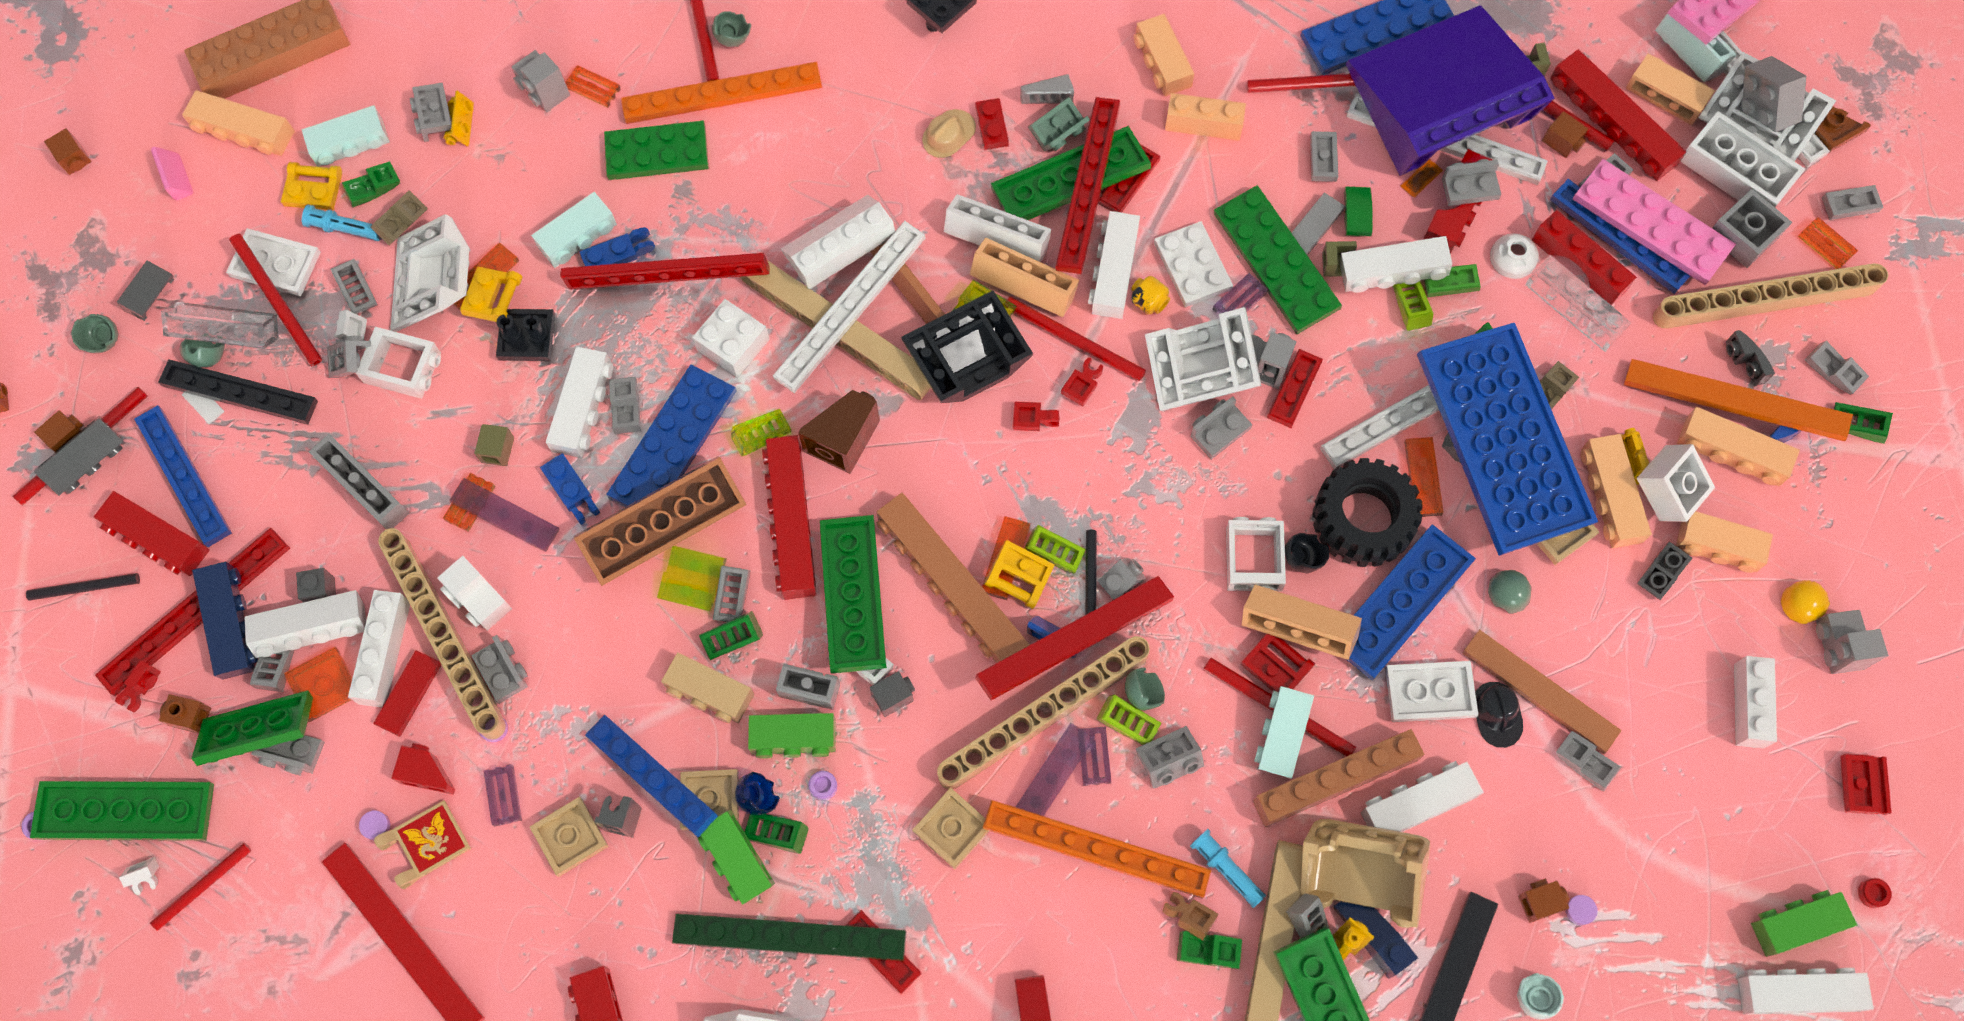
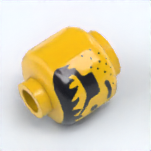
(1150, 295)

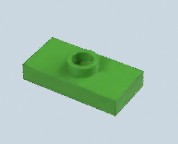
(1461, 280)

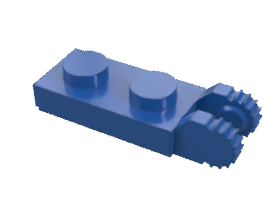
(619, 249)
(568, 486)

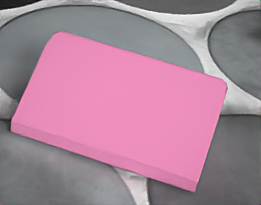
(172, 173)

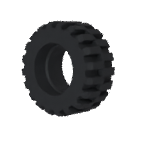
(1382, 483)

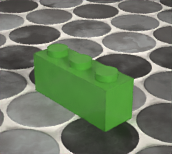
(792, 735)
(735, 858)
(1803, 922)

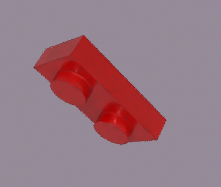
(992, 124)

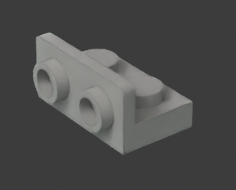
(432, 109)
(1471, 182)
(343, 356)
(1220, 427)
(500, 670)
(294, 755)
(1170, 757)

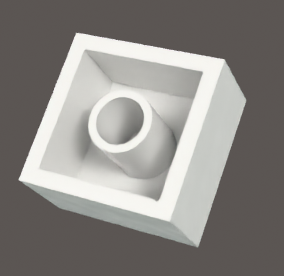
(731, 338)
(1676, 483)

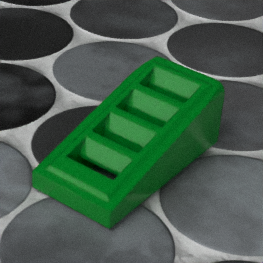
(1881, 417)
(752, 624)
(793, 836)

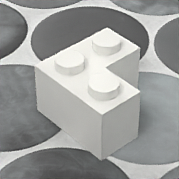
(469, 589)

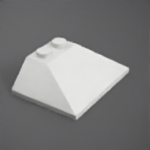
(1788, 140)
(428, 272)
(1203, 360)

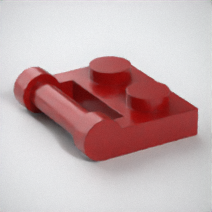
(1271, 669)

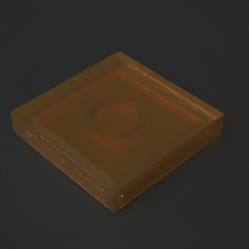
(325, 679)

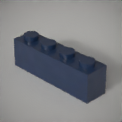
(224, 619)

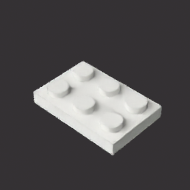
(284, 261)
(1193, 264)
(1431, 691)

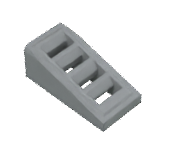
(1047, 91)
(348, 268)
(721, 593)
(278, 682)
(1305, 906)

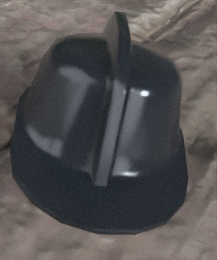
(1498, 714)

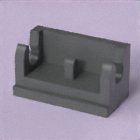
(144, 290)
(621, 820)

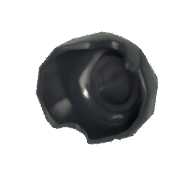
(1306, 553)

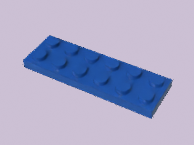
(1369, 28)
(673, 436)
(1407, 599)

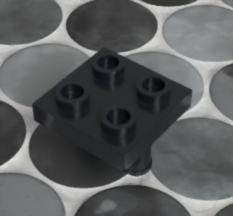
(941, 13)
(525, 335)

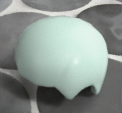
(1540, 996)

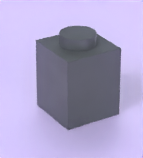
(315, 584)
(893, 693)

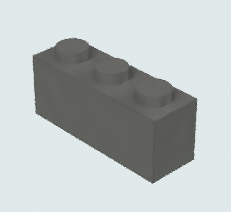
(79, 456)

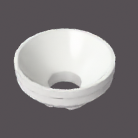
(1508, 263)

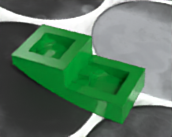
(374, 184)
(1359, 211)
(1212, 951)

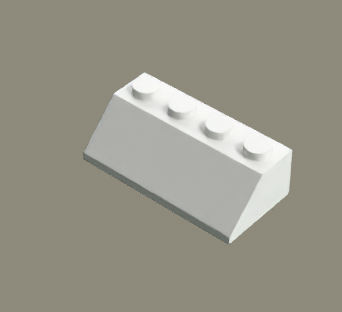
(1740, 161)
(839, 241)

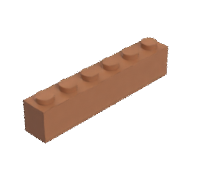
(1338, 778)

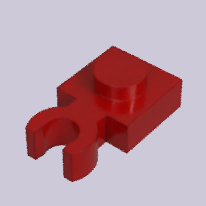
(1081, 385)

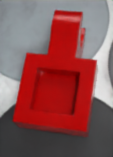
(1029, 416)
(138, 682)

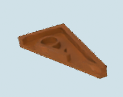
(1839, 129)

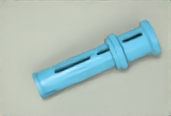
(331, 221)
(1218, 858)

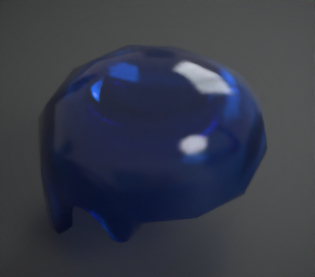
(755, 794)

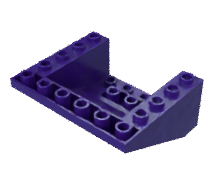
(1447, 86)

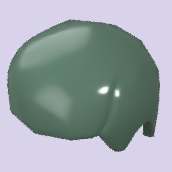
(730, 29)
(94, 333)
(201, 353)
(1510, 591)
(1144, 689)

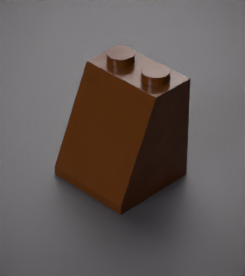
(841, 430)

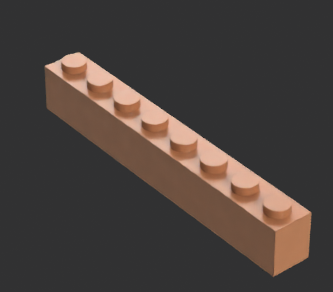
(949, 579)

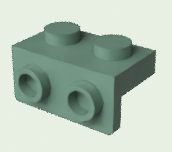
(1057, 125)

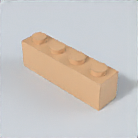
(238, 123)
(1024, 277)
(1738, 447)
(1615, 491)
(1301, 621)

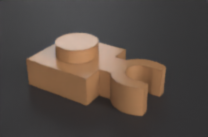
(1193, 917)

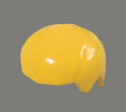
(1805, 601)

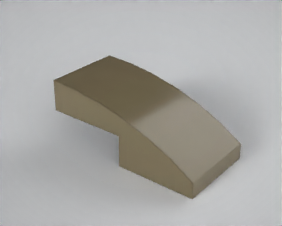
(399, 217)
(1557, 383)

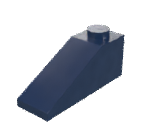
(1387, 946)

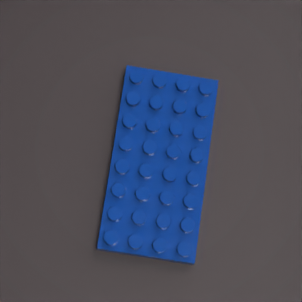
(1507, 438)

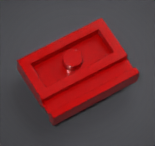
(1865, 784)

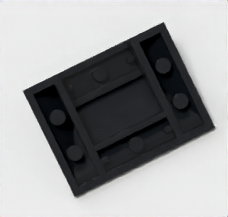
(968, 349)

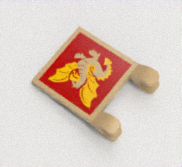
(427, 841)

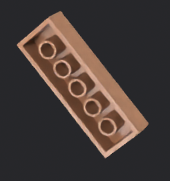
(266, 47)
(659, 520)

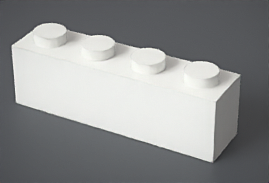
(975, 221)
(1115, 264)
(1395, 264)
(579, 402)
(305, 624)
(379, 649)
(1425, 800)
(1805, 992)

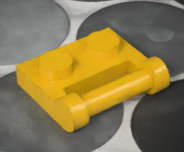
(319, 194)
(484, 290)
(1023, 566)

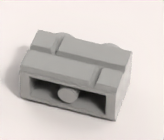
(808, 686)

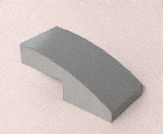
(1834, 368)
(625, 405)
(1587, 762)

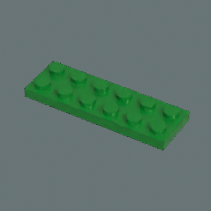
(1053, 180)
(1277, 259)
(852, 594)
(122, 810)

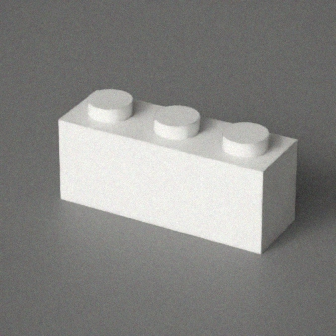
(1755, 702)

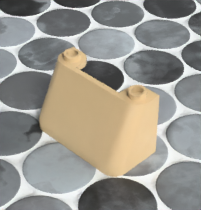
(1366, 868)

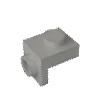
(1122, 577)

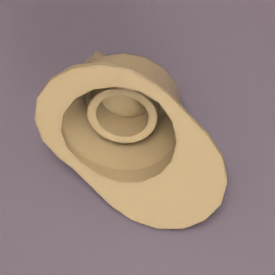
(948, 133)

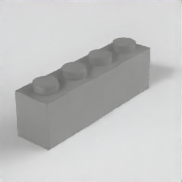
(359, 482)

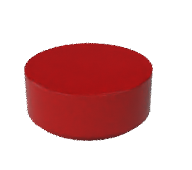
(1874, 893)

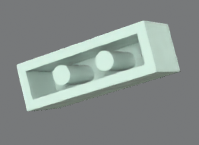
(1705, 60)
(345, 136)
(574, 230)
(1284, 731)

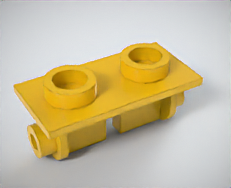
(461, 116)
(1635, 452)
(1351, 937)

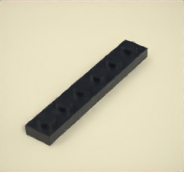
(238, 391)

